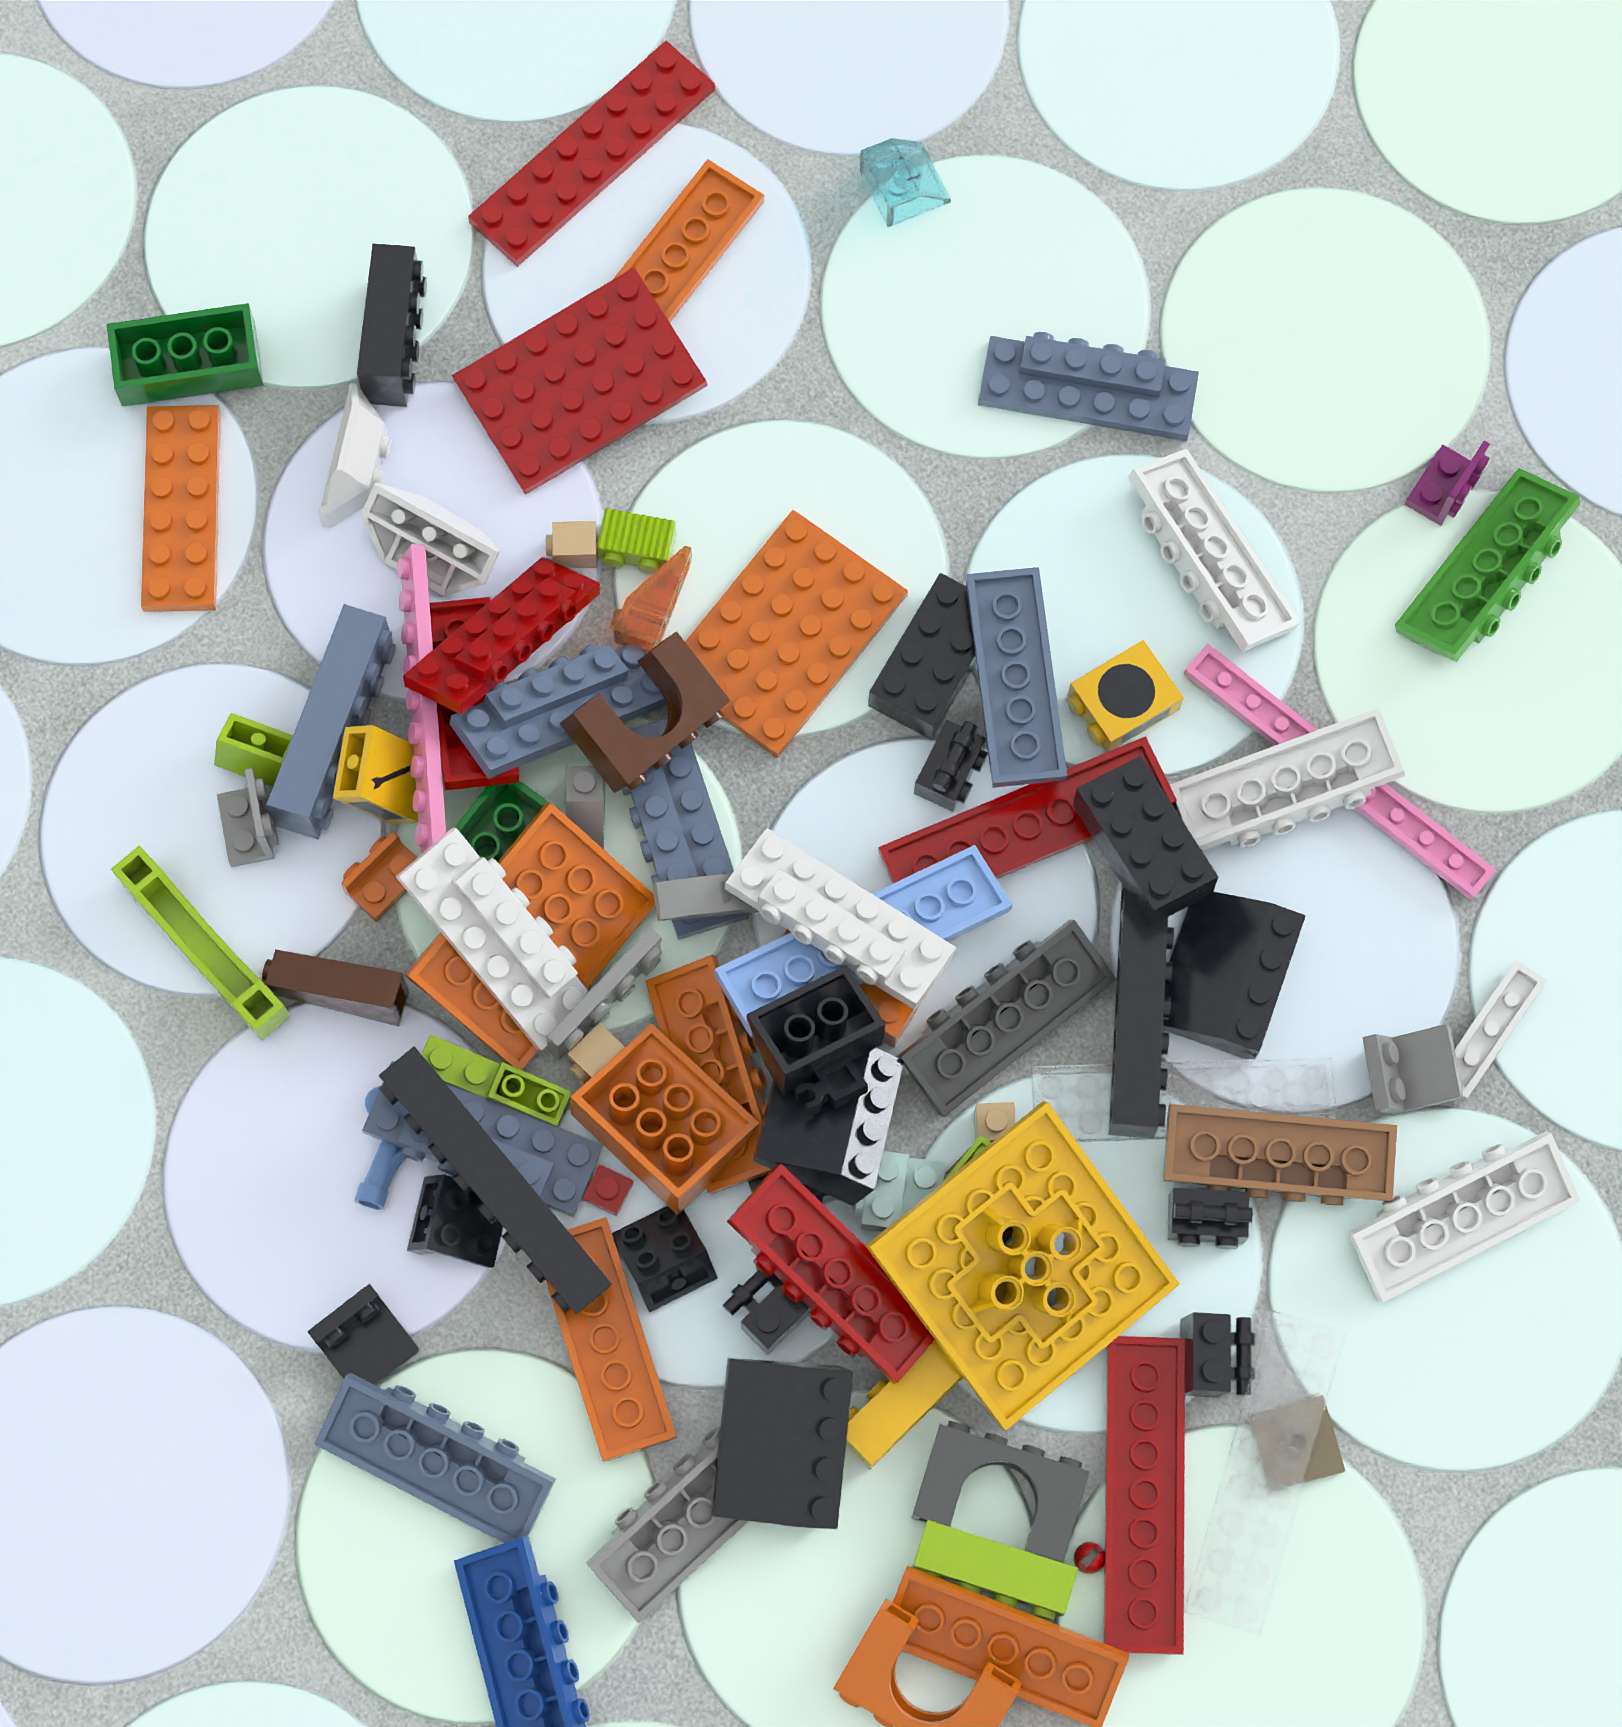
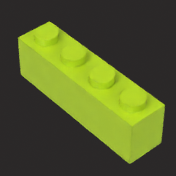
(996, 1569)

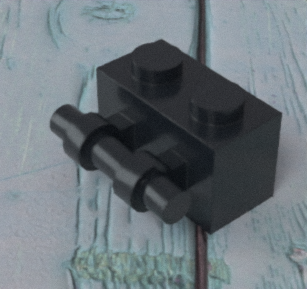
(951, 764)
(1208, 1217)
(772, 1317)
(1209, 1354)

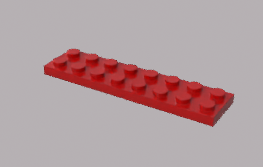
(591, 153)
(1018, 825)
(1144, 1495)

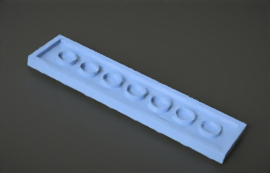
(943, 898)

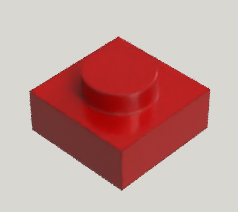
(608, 1190)

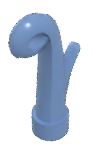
(388, 1158)

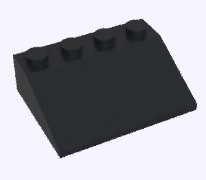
(1230, 971)
(837, 1147)
(782, 1443)

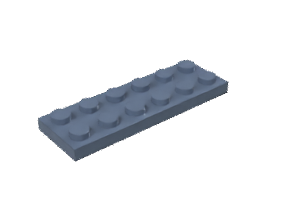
(1016, 677)

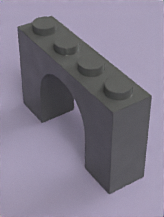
(1055, 1484)

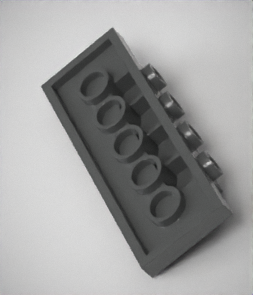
(1005, 1015)

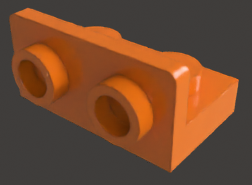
(374, 880)

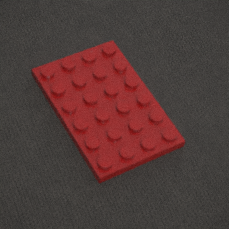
(579, 380)

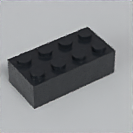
(391, 324)
(928, 661)
(1145, 841)

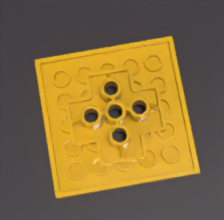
(952, 1257)

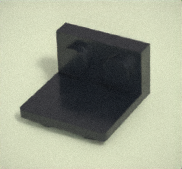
(452, 1224)
(664, 1256)
(364, 1338)

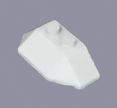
(355, 460)
(456, 550)

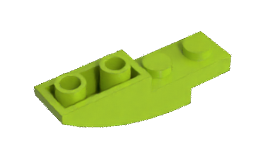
(496, 1081)

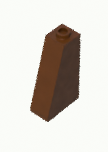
(338, 985)

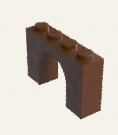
(691, 701)

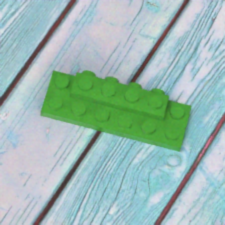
(1490, 566)

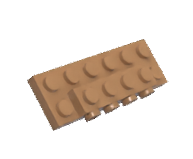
(1280, 1154)

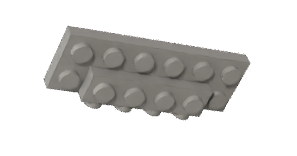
(666, 1535)

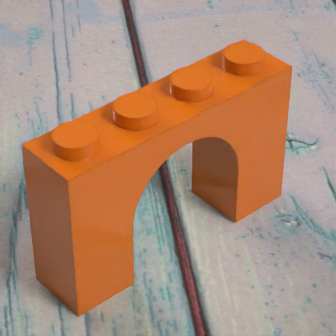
(872, 1682)

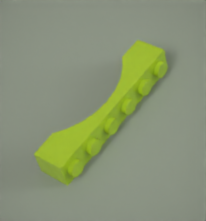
(200, 943)

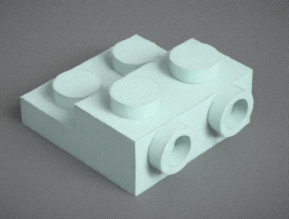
(898, 1188)

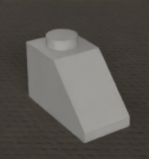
(586, 801)

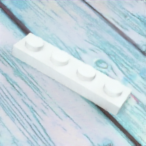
(1496, 1023)

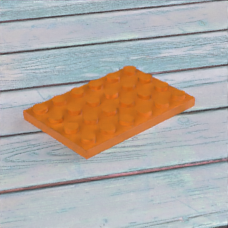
(791, 629)
(579, 894)

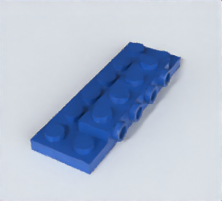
(520, 1638)

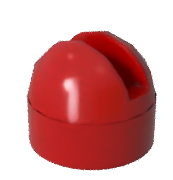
(1083, 1551)

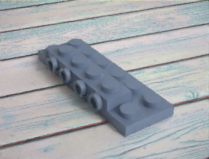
(1089, 385)
(524, 717)
(680, 826)
(547, 1156)
(436, 1458)

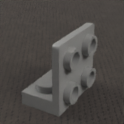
(246, 824)
(1412, 1069)

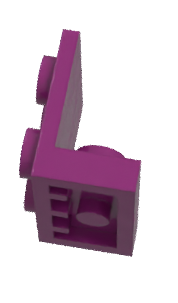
(1447, 483)

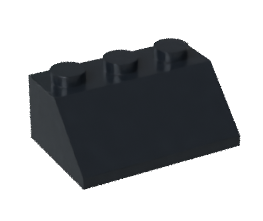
(815, 1028)

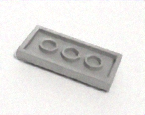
(614, 986)

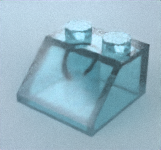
(902, 179)

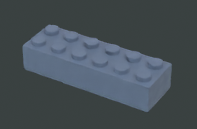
(337, 700)

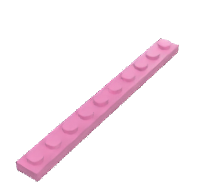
(423, 729)
(1383, 808)

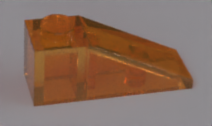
(652, 604)

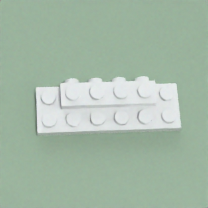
(1210, 551)
(1289, 782)
(840, 918)
(495, 934)
(1462, 1214)

